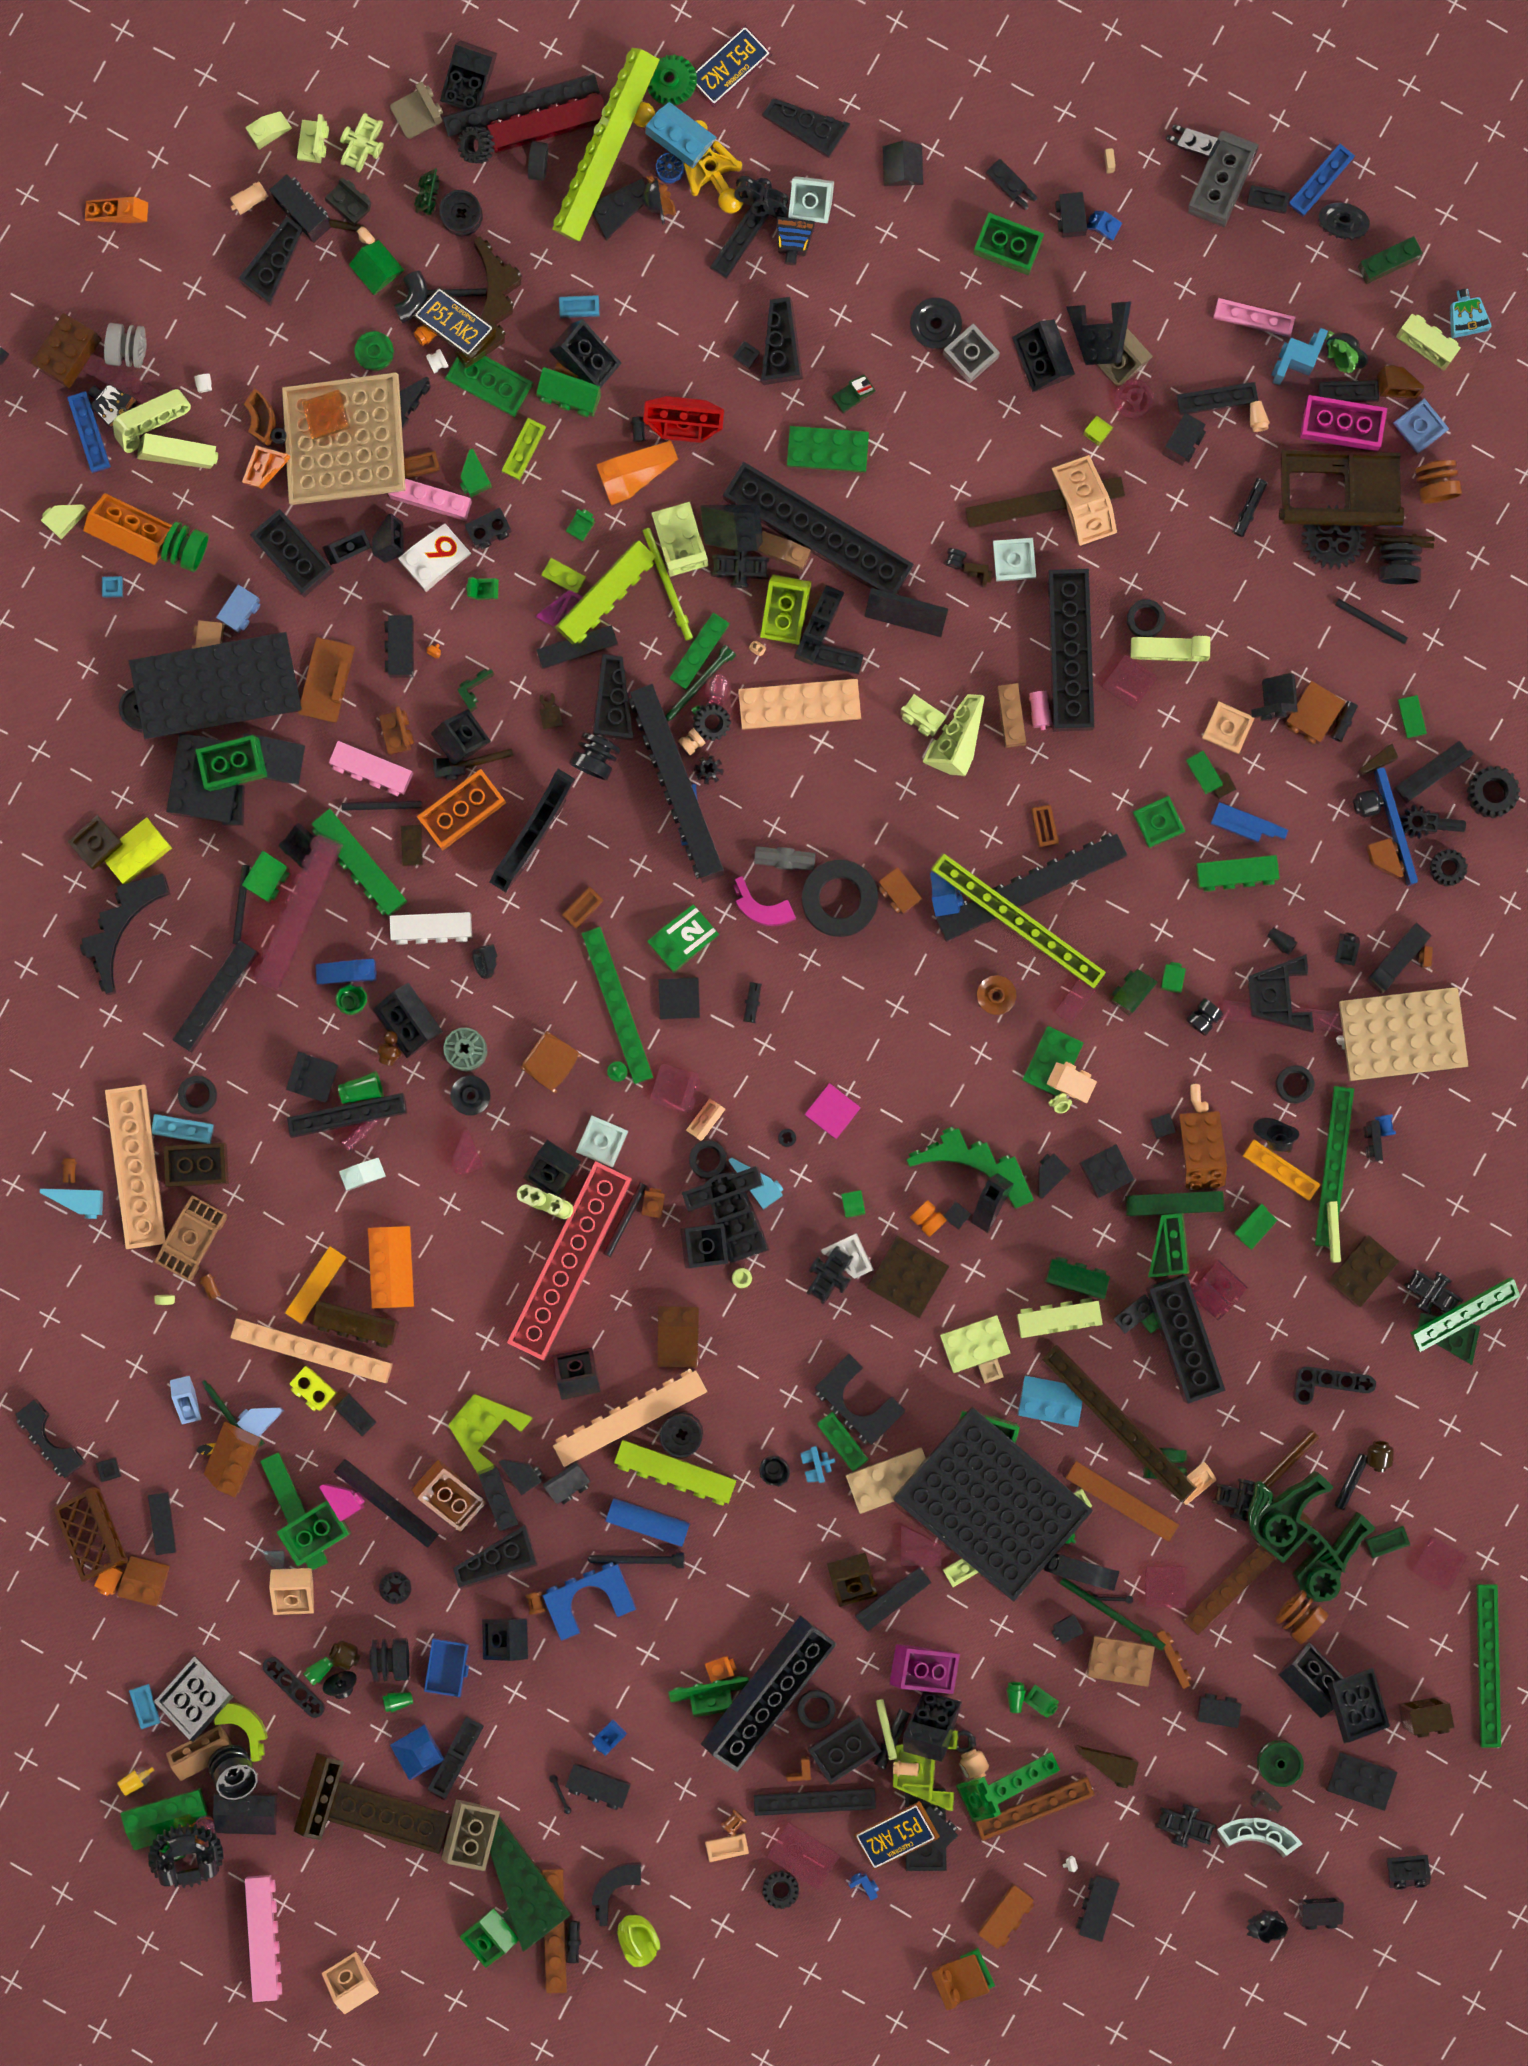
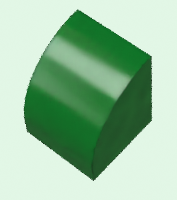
(853, 1204)

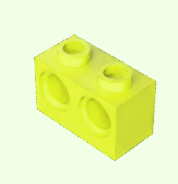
(316, 1384)

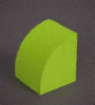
(1097, 430)

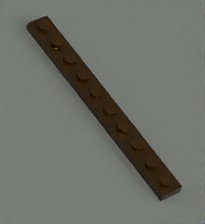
(1119, 1423)

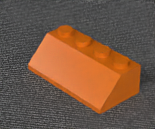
(127, 528)
(391, 1267)

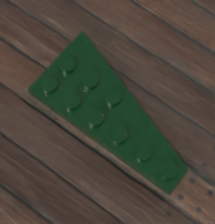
(528, 1894)

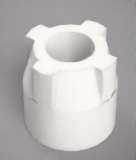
(203, 383)

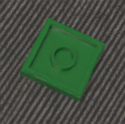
(1158, 821)

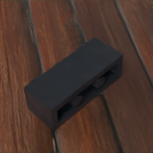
(400, 646)
(497, 1498)
(597, 1786)
(1097, 1907)

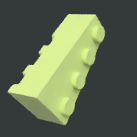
(1059, 1319)

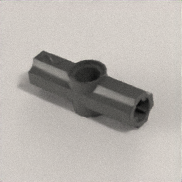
(784, 858)

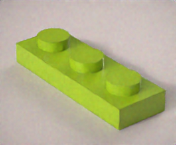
(523, 449)

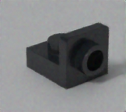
(1347, 949)

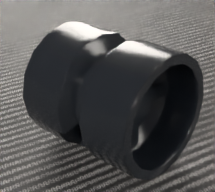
(1204, 1016)

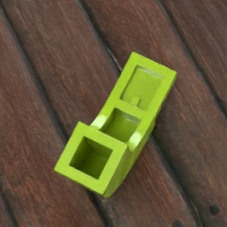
(248, 1720)

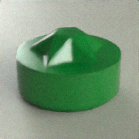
(617, 1071)

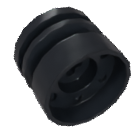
(465, 202)
(1400, 560)
(595, 756)
(675, 1444)
(390, 1659)
(232, 1772)

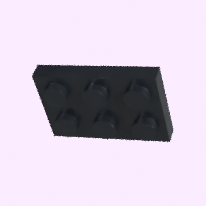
(1361, 1781)

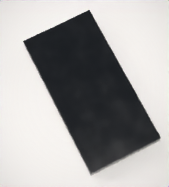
(906, 612)
(928, 1856)

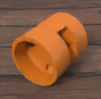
(928, 1218)

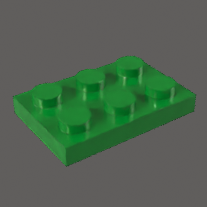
(1052, 1048)

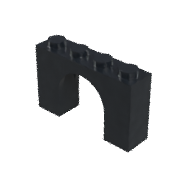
(869, 1426)

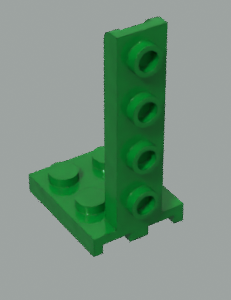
(982, 1798)

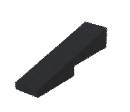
(455, 1758)

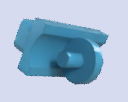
(816, 1474)

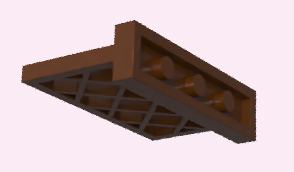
(105, 1526)

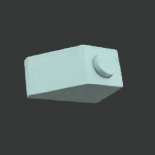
(362, 1174)

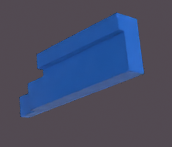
(1245, 824)

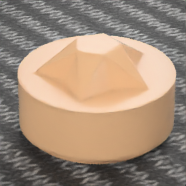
(365, 236)

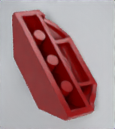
(683, 418)

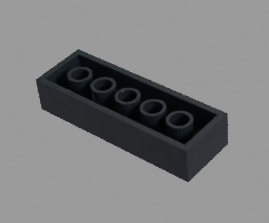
(1185, 1339)

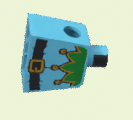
(1468, 315)

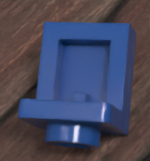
(1104, 224)
(608, 1737)
(870, 1886)

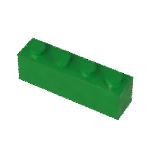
(1237, 872)

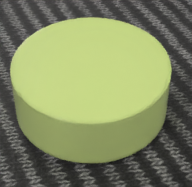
(741, 1278)
(164, 1299)

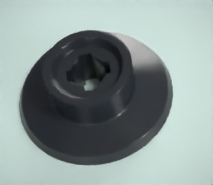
(340, 1684)

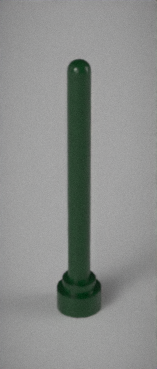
(724, 656)

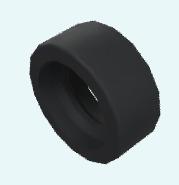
(538, 161)
(1160, 618)
(1295, 1069)
(182, 1094)
(707, 1144)
(816, 1724)

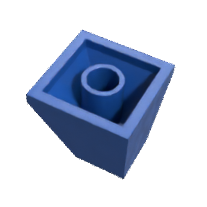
(417, 1752)

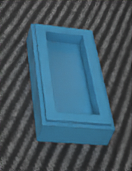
(579, 306)
(145, 1706)

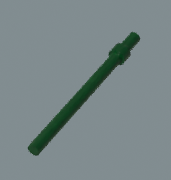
(1146, 1635)

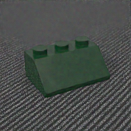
(1077, 1278)

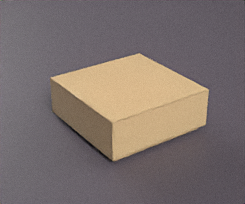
(1109, 160)
(990, 1371)

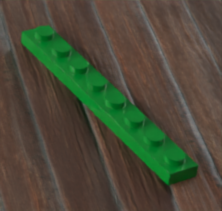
(617, 1005)

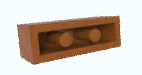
(1006, 1916)

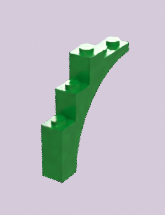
(979, 1157)

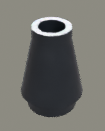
(1283, 941)

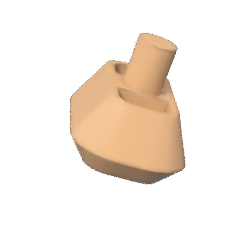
(757, 648)

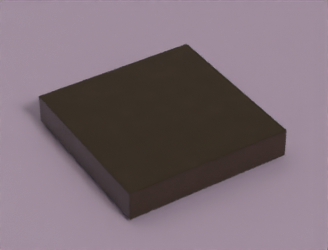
(95, 842)

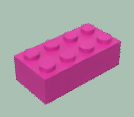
(1343, 423)

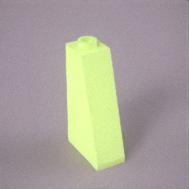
(176, 451)

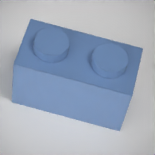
(239, 609)

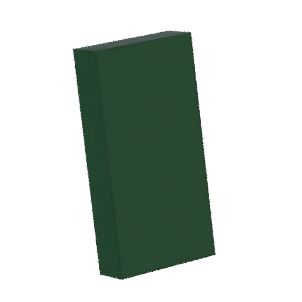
(1387, 1542)

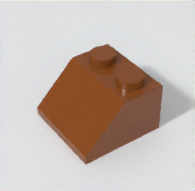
(143, 1581)

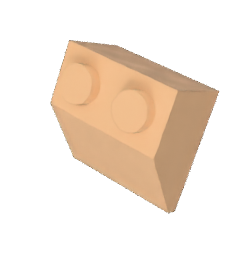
(292, 1591)
(349, 1983)

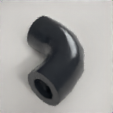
(416, 296)

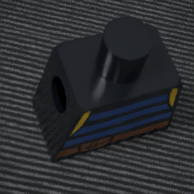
(794, 237)

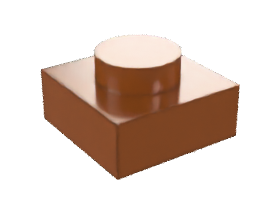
(1425, 957)

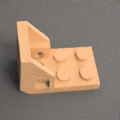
(1085, 500)

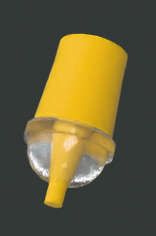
(135, 1780)

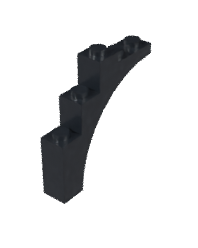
(533, 832)
(103, 946)

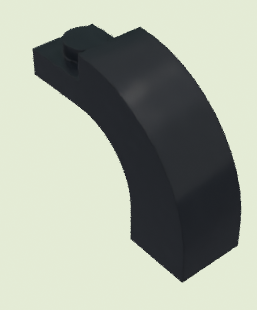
(1082, 1571)
(614, 1878)

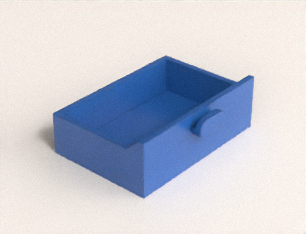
(447, 1667)

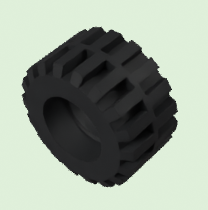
(1508, 783)

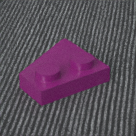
(559, 608)

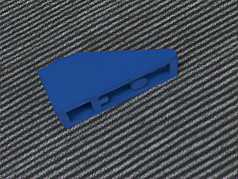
(346, 971)

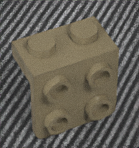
(417, 111)

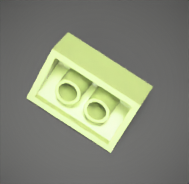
(1428, 341)

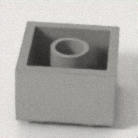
(971, 353)

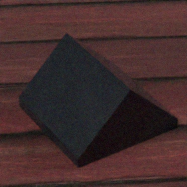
(902, 164)

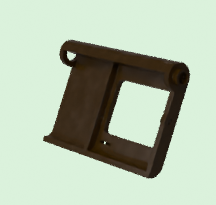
(1369, 483)

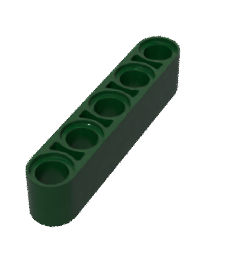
(1174, 1203)

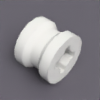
(437, 361)

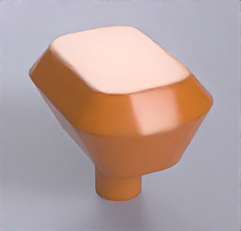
(433, 651)

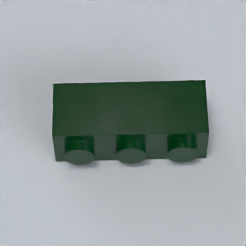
(1390, 260)

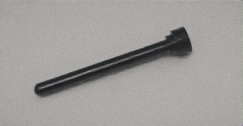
(676, 1559)

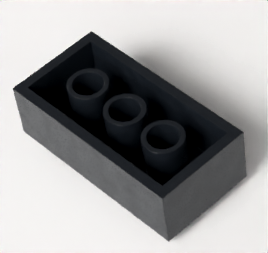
(291, 553)

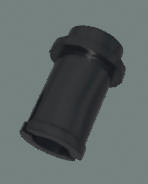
(638, 429)
(276, 431)

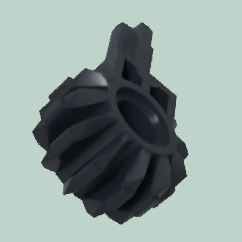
(1429, 823)

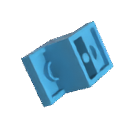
(1298, 356)

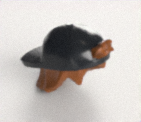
(657, 198)

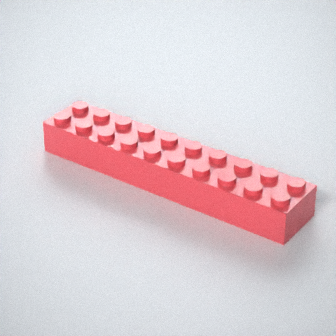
(569, 1261)

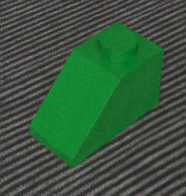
(473, 476)

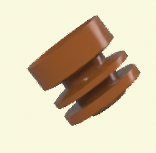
(1438, 480)
(1305, 1620)

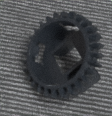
(183, 1843)

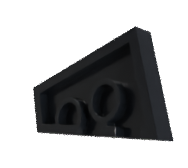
(616, 208)

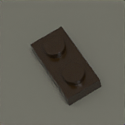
(411, 845)

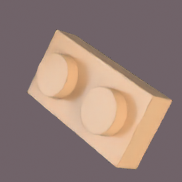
(705, 1119)

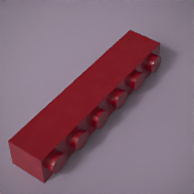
(547, 123)

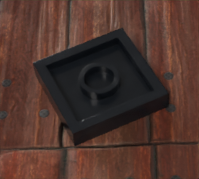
(679, 998)

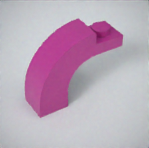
(764, 915)

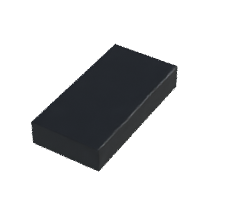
(355, 1415)

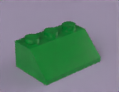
(568, 392)

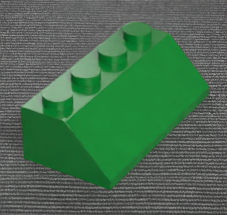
(148, 1820)

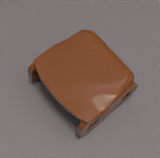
(550, 1061)

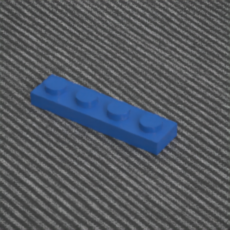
(1321, 180)
(89, 432)

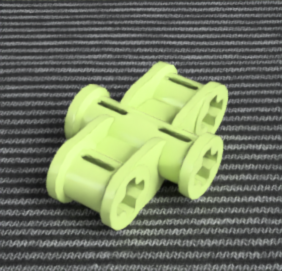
(361, 142)
(547, 1202)

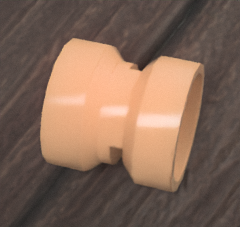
(691, 741)

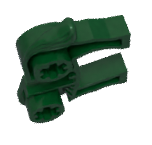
(1280, 1531)

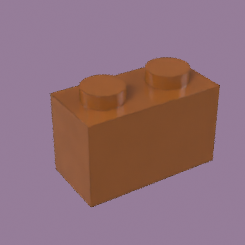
(899, 891)

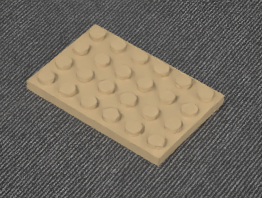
(1403, 1034)

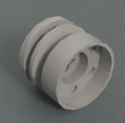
(130, 345)

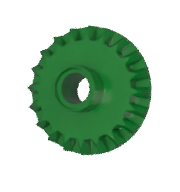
(680, 88)

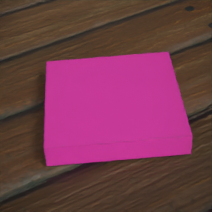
(832, 1111)

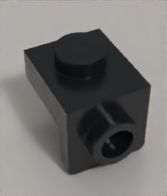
(443, 769)

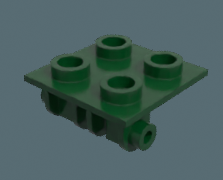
(428, 185)

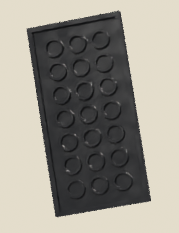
(215, 685)

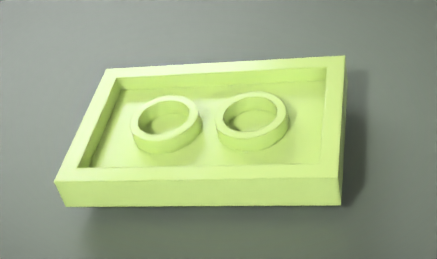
(975, 1344)

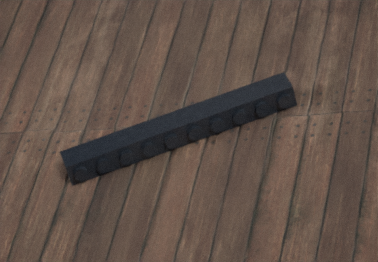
(1038, 883)

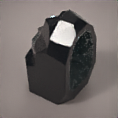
(485, 960)

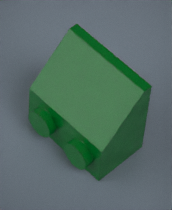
(489, 1938)

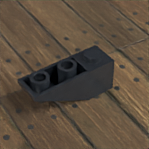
(410, 398)
(991, 1201)

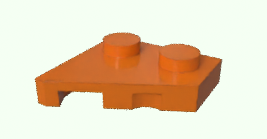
(263, 466)

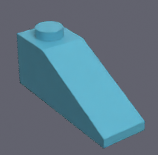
(765, 1194)
(80, 1201)

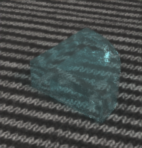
(275, 1559)

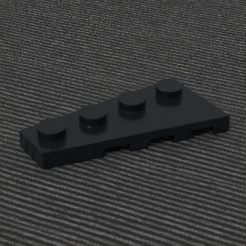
(813, 129)

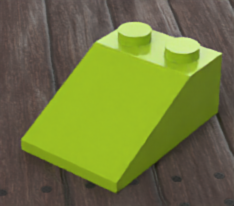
(785, 609)

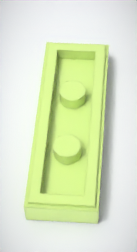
(1333, 1226)

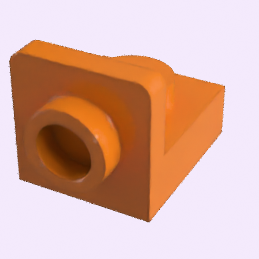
(720, 1668)

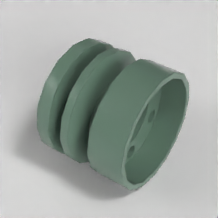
(477, 1049)

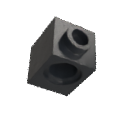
(1067, 1629)

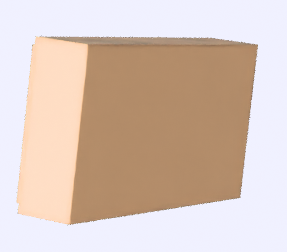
(726, 1847)

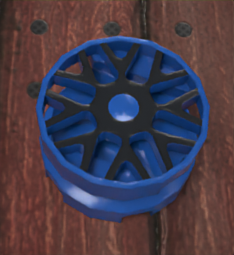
(669, 168)

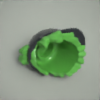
(1345, 351)

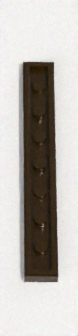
(1030, 505)

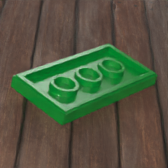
(491, 384)

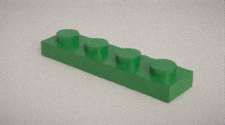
(699, 651)

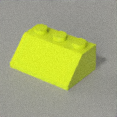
(139, 850)

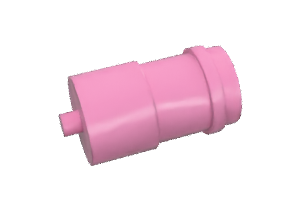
(1040, 709)

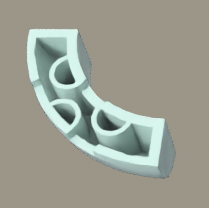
(1259, 1830)

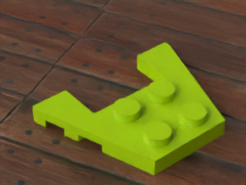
(478, 1422)
(922, 1785)

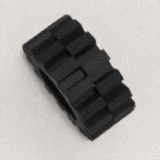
(484, 145)
(701, 715)
(1461, 867)
(792, 1884)

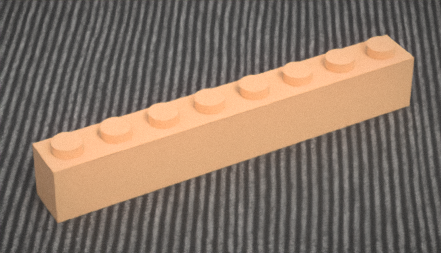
(311, 1350)
(629, 1418)

